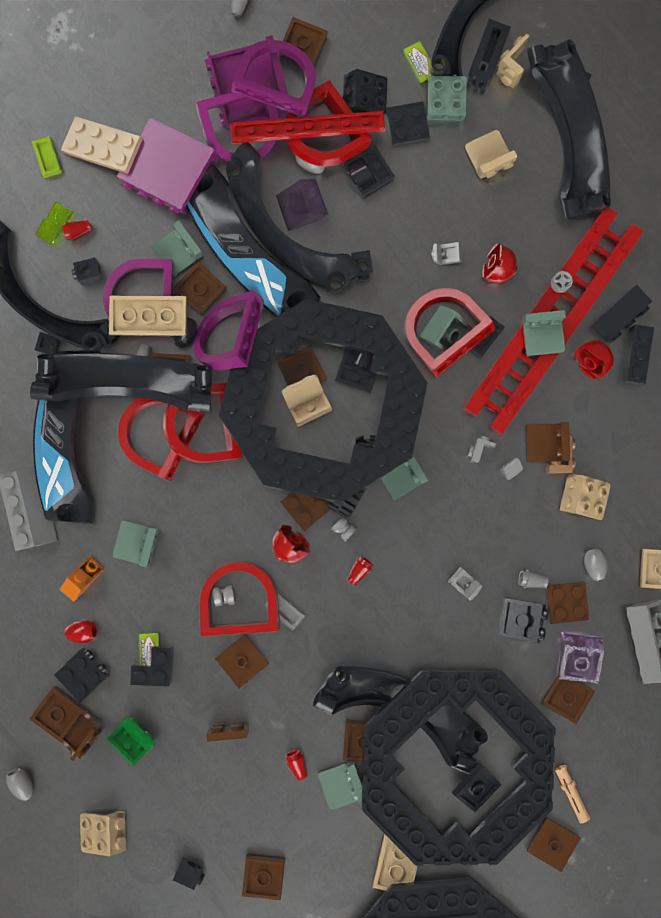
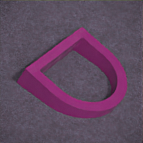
(270, 96)
(202, 109)
(120, 271)
(239, 357)

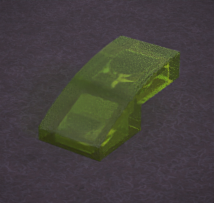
(51, 226)

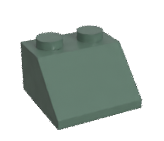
(445, 329)

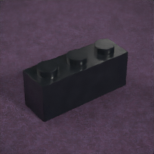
(622, 314)
(637, 355)

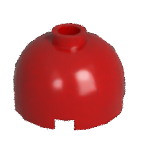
(501, 264)
(595, 359)
(289, 546)

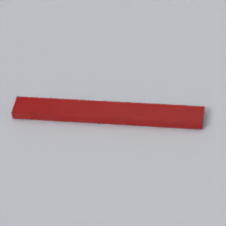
(307, 127)

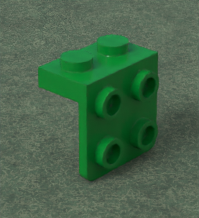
(131, 740)

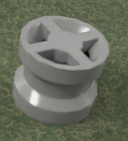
(562, 278)

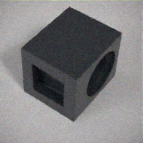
(363, 257)
(95, 271)
(189, 873)

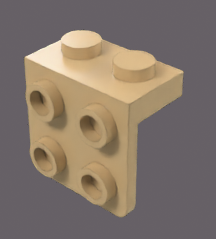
(509, 70)
(490, 154)
(306, 400)
(585, 496)
(103, 833)

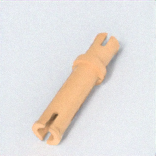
(569, 787)

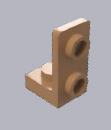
(558, 467)

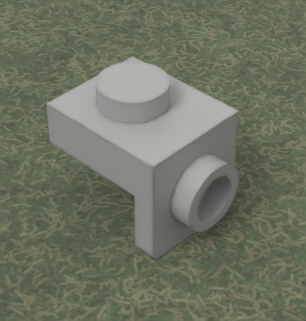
(447, 253)
(476, 450)
(465, 584)

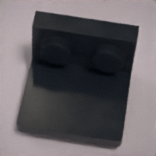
(365, 91)

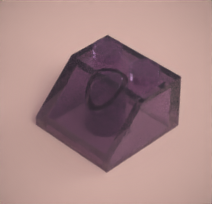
(301, 204)
(581, 658)

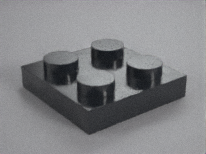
(408, 123)
(476, 788)

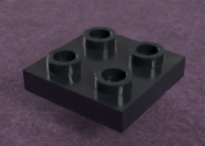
(368, 171)
(355, 370)

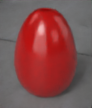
(81, 631)

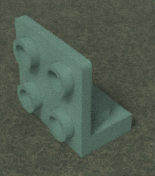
(446, 98)
(179, 247)
(544, 333)
(404, 479)
(135, 543)
(341, 785)

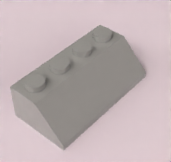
(25, 510)
(646, 633)

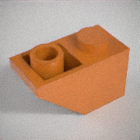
(81, 578)

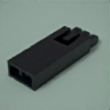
(488, 51)

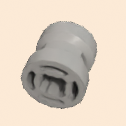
(344, 528)
(229, 596)

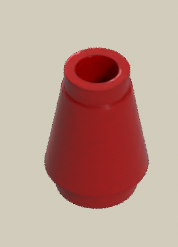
(75, 228)
(360, 570)
(296, 763)

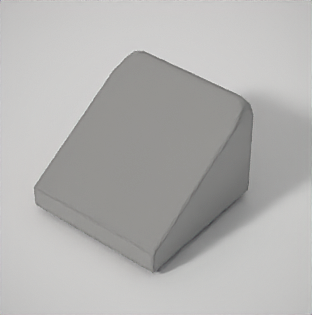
(511, 468)

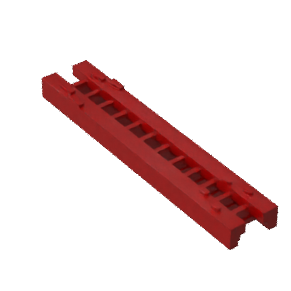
(546, 303)

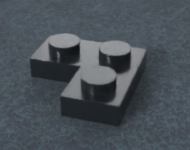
(158, 672)

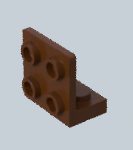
(548, 442)

